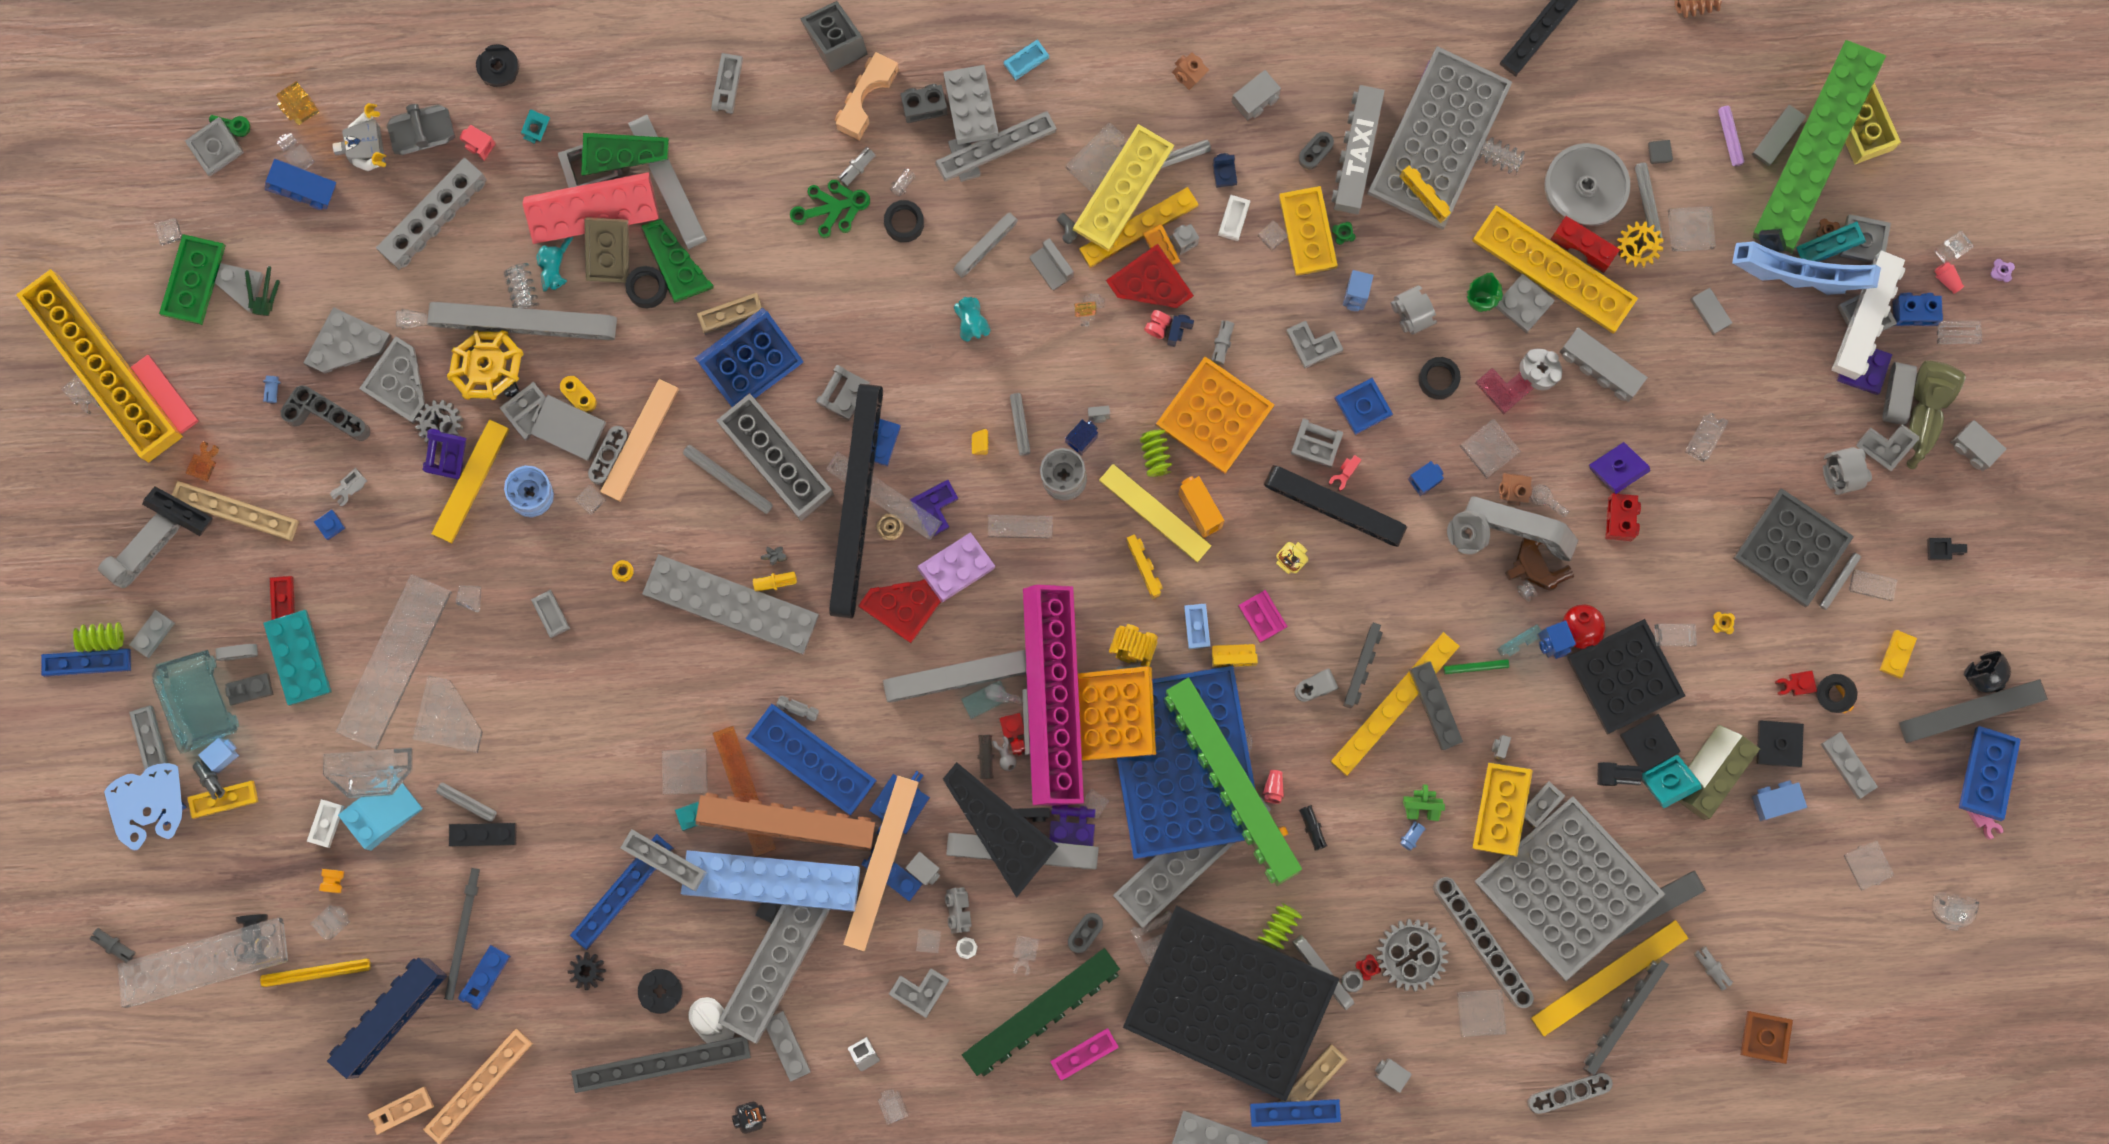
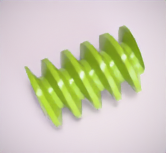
(1155, 453)
(98, 639)
(1279, 927)

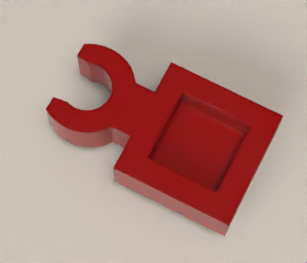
(1799, 683)

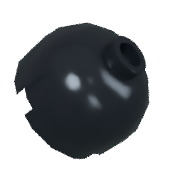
(1990, 673)

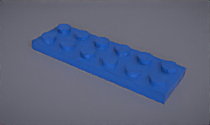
(811, 759)

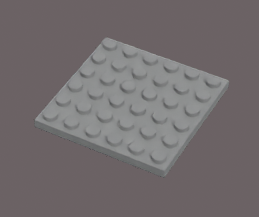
(1569, 889)

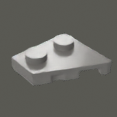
(233, 282)
(524, 409)

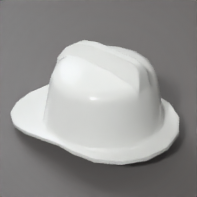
(704, 1019)

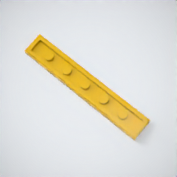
(470, 481)

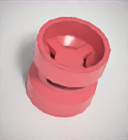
(1158, 324)

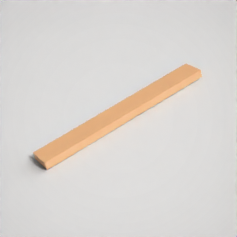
(881, 863)

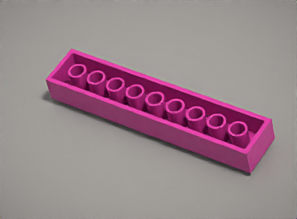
(1053, 695)

